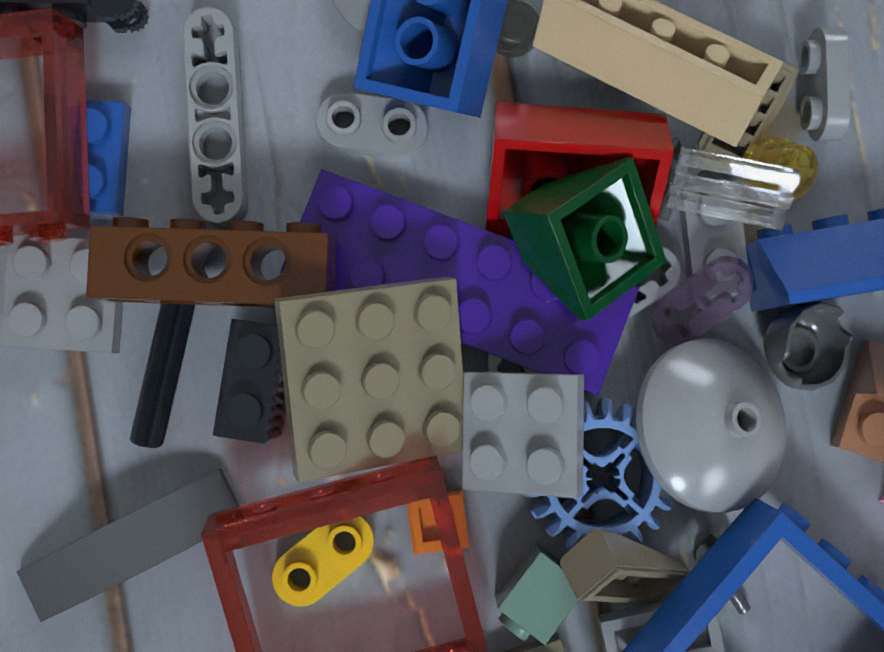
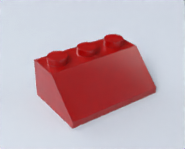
(552, 142)

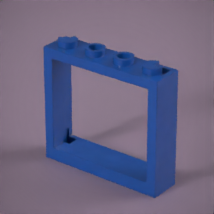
(733, 561)

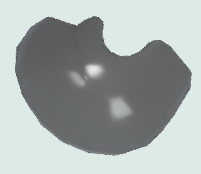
(807, 345)

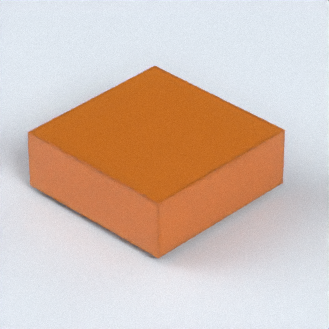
(423, 526)

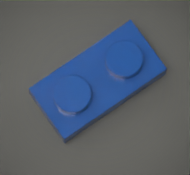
(107, 155)

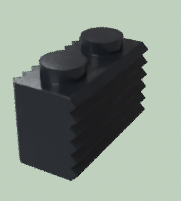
(251, 384)

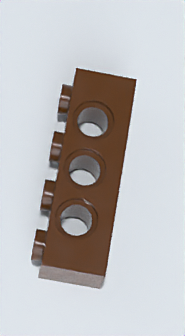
(122, 251)

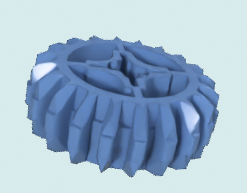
(636, 507)

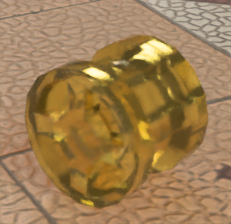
(792, 155)

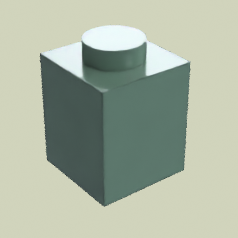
(535, 596)

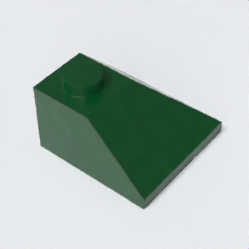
(588, 235)

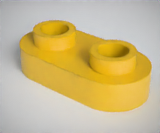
(322, 560)

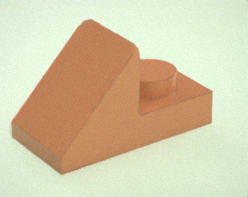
(862, 413)

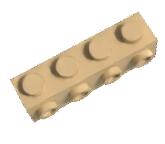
(661, 60)

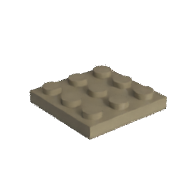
(371, 376)

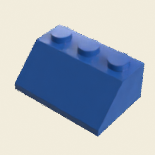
(431, 51)
(817, 264)

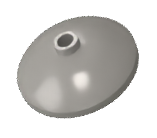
(692, 428)

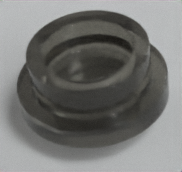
(517, 29)

